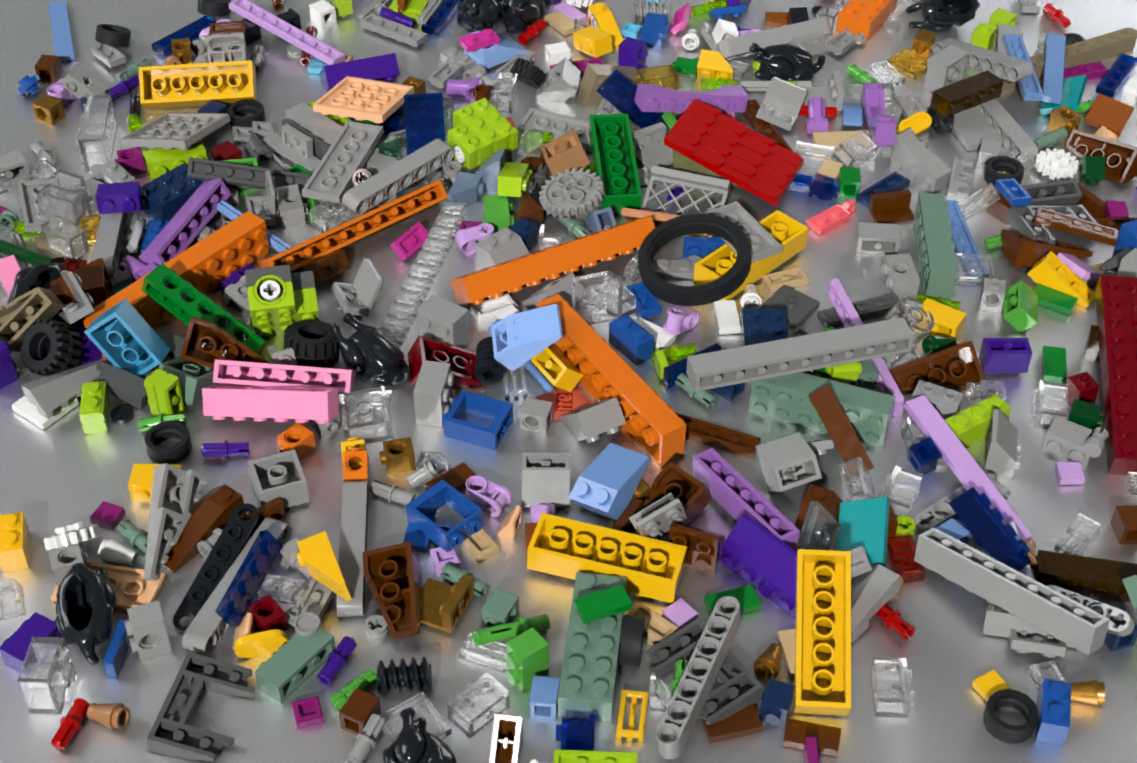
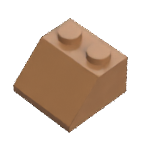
(565, 153)

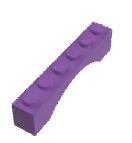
(662, 99)
(873, 105)

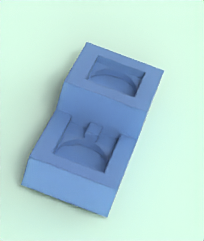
(852, 114)

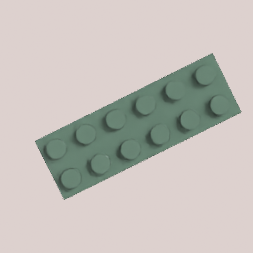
(935, 246)
(788, 401)
(591, 656)

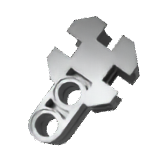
(227, 47)

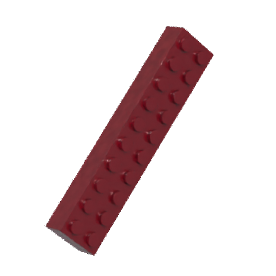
(1118, 362)

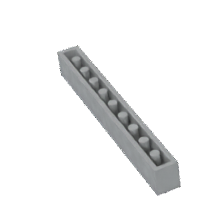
(799, 354)

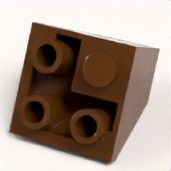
(702, 546)

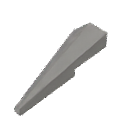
(60, 388)
(171, 503)
(868, 596)

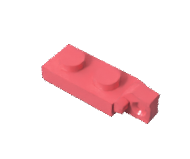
(832, 217)

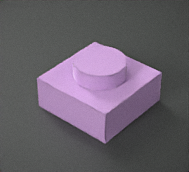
(537, 509)

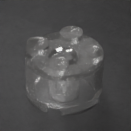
(915, 316)

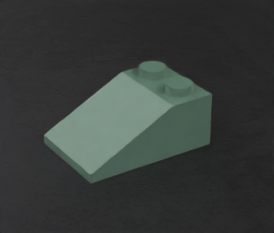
(191, 378)

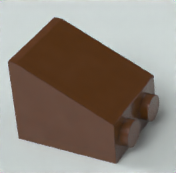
(94, 280)

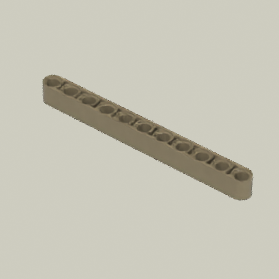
(1087, 51)

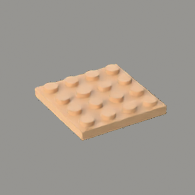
(363, 99)

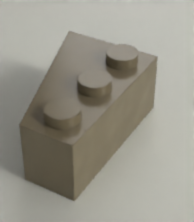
(595, 75)
(23, 311)

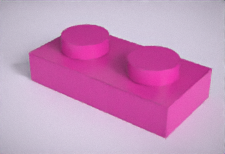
(681, 19)
(479, 40)
(410, 241)

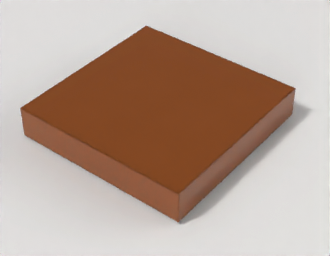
(1108, 113)

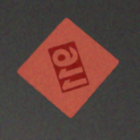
(565, 401)

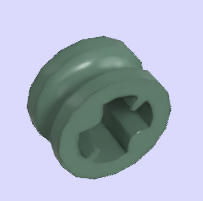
(7, 220)

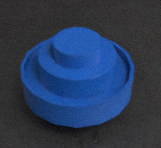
(29, 84)

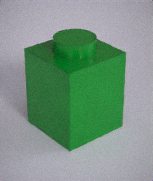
(849, 182)

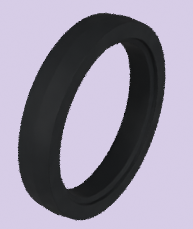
(703, 293)

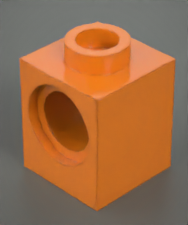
(297, 438)
(355, 455)

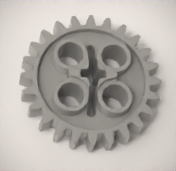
(571, 193)

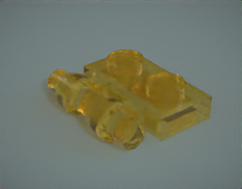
(909, 63)

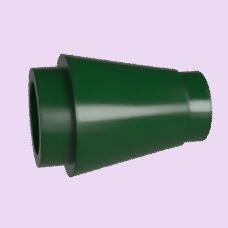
(935, 343)

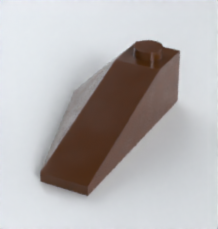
(1119, 157)
(1026, 251)
(209, 342)
(947, 368)
(207, 514)

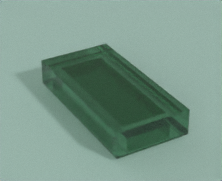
(393, 146)

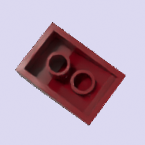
(461, 360)

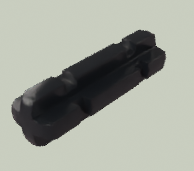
(135, 105)

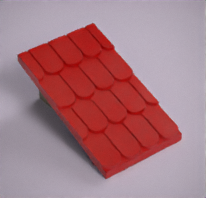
(726, 149)

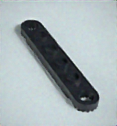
(222, 556)

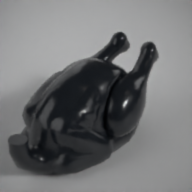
(521, 14)
(943, 14)
(478, 15)
(785, 62)
(31, 277)
(371, 354)
(85, 609)
(417, 744)

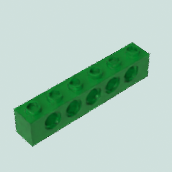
(186, 301)

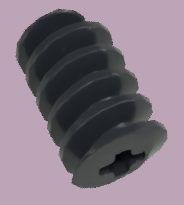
(486, 367)
(404, 675)

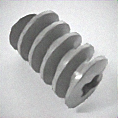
(642, 10)

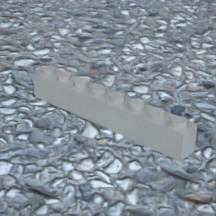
(327, 131)
(1012, 591)

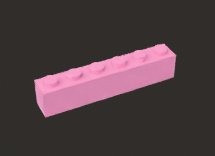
(280, 375)
(271, 402)

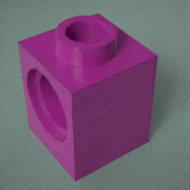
(131, 160)

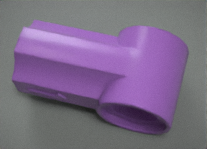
(462, 87)
(816, 116)
(136, 267)

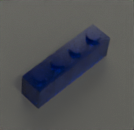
(989, 530)

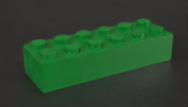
(615, 161)

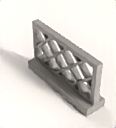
(685, 180)

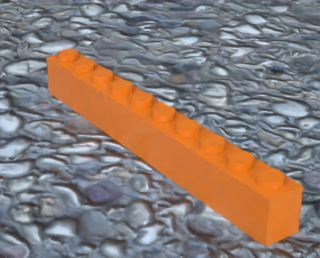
(358, 227)

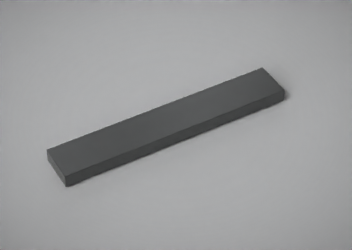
(242, 174)

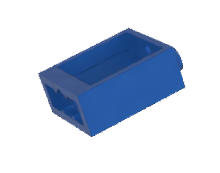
(474, 433)
(434, 499)

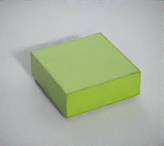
(660, 363)

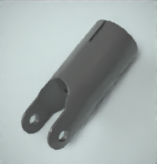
(257, 149)
(1112, 264)

